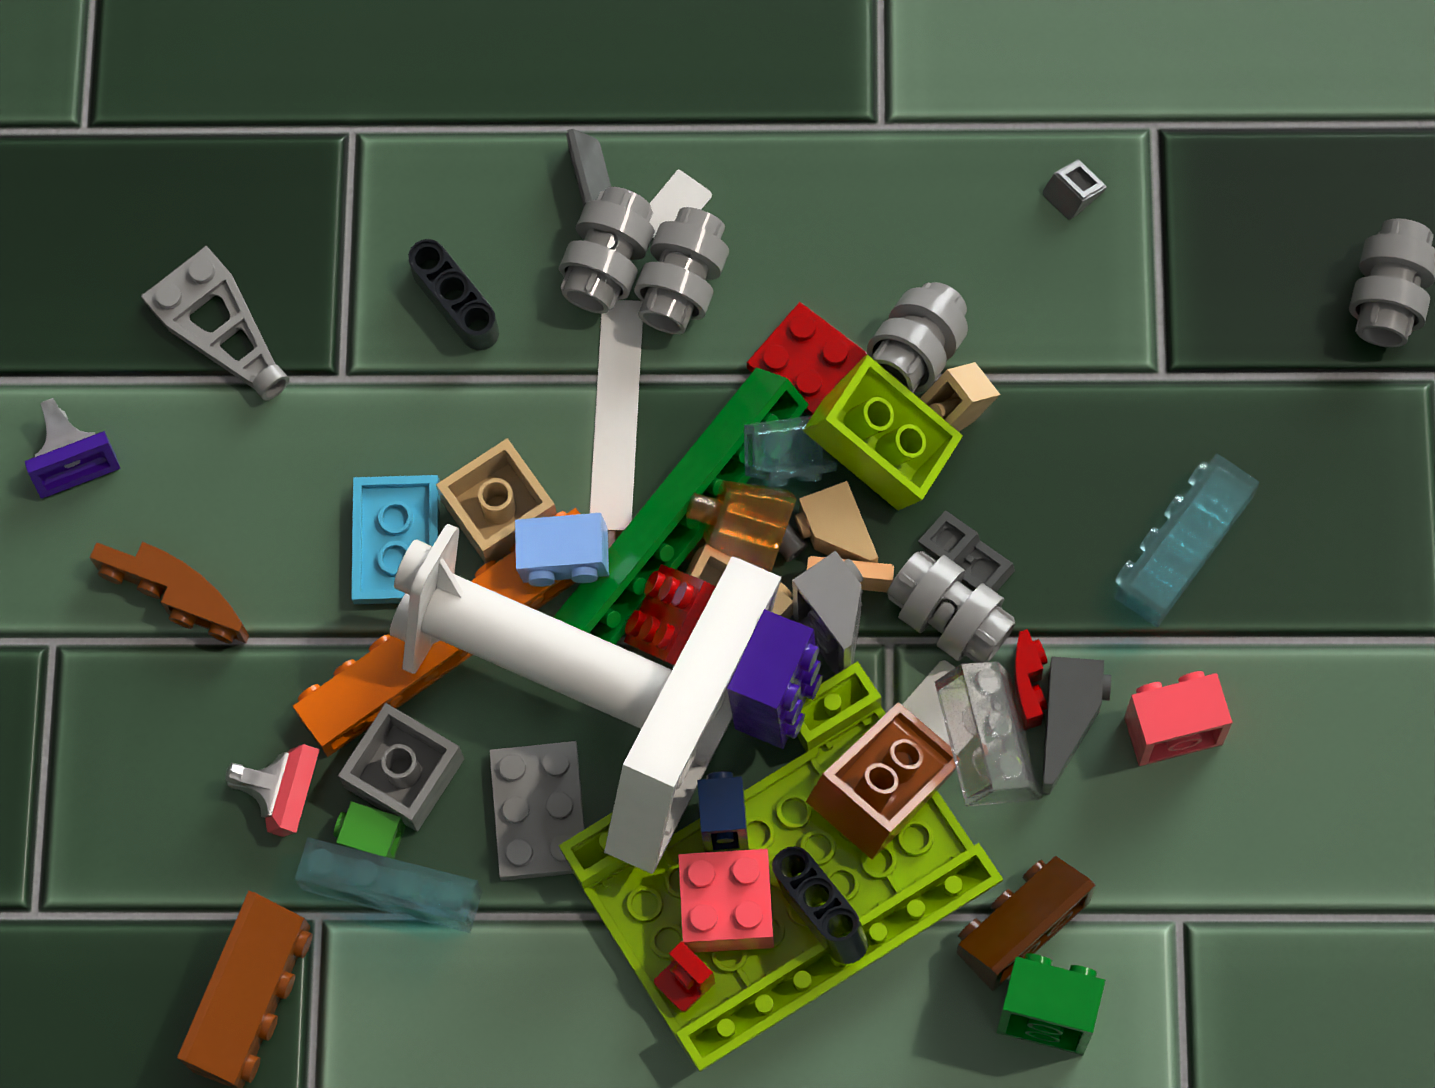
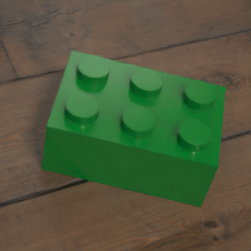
(1051, 1004)

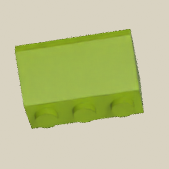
(883, 434)

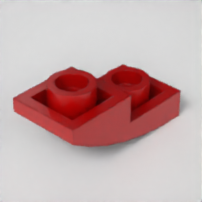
(1027, 670)

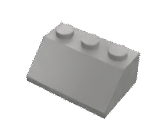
(830, 603)

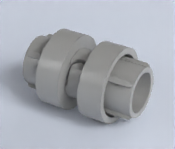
(613, 234)
(687, 256)
(1392, 294)
(920, 335)
(923, 594)

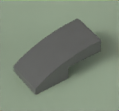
(963, 546)

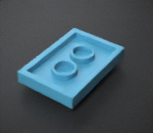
(386, 520)

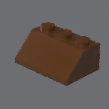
(1024, 919)

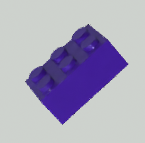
(775, 679)

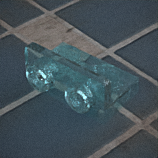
(783, 451)

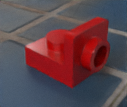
(684, 978)

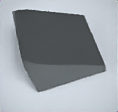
(1073, 189)

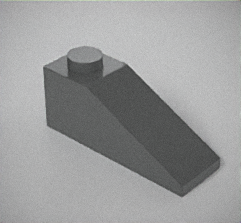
(1072, 706)

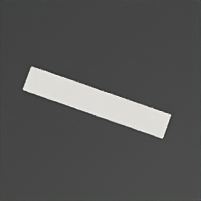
(616, 414)

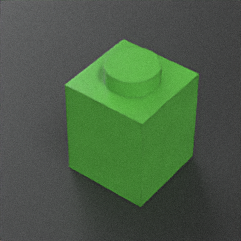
(369, 830)

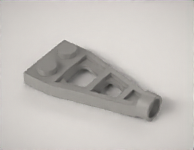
(188, 290)

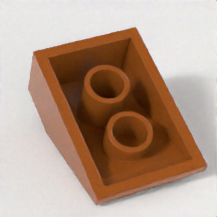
(883, 780)

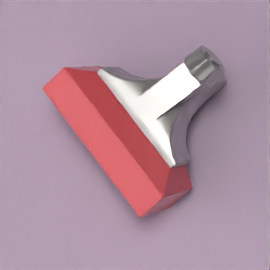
(278, 787)

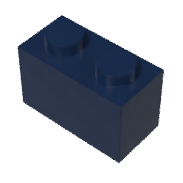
(722, 812)

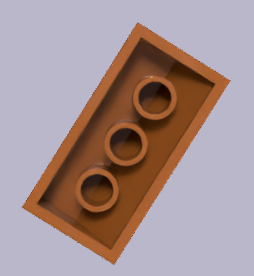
(245, 992)

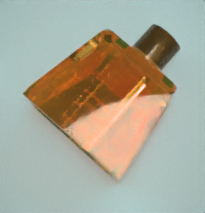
(745, 520)

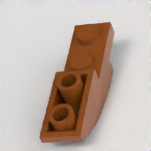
(185, 592)

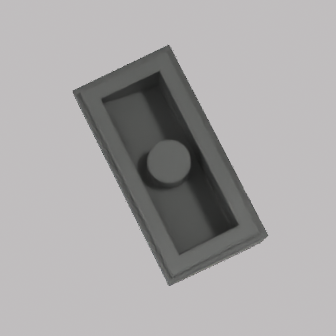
(587, 165)

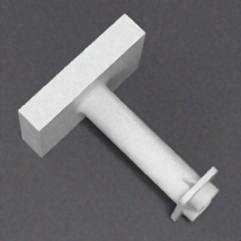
(676, 709)

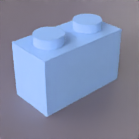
(561, 549)

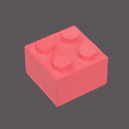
(1177, 717)
(726, 900)

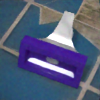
(68, 454)

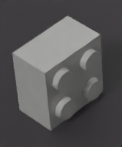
(401, 766)

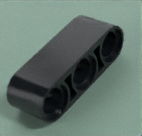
(448, 277)
(827, 920)

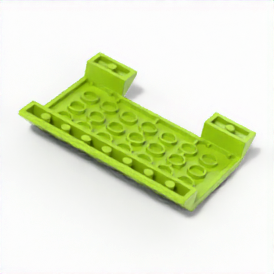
(896, 895)

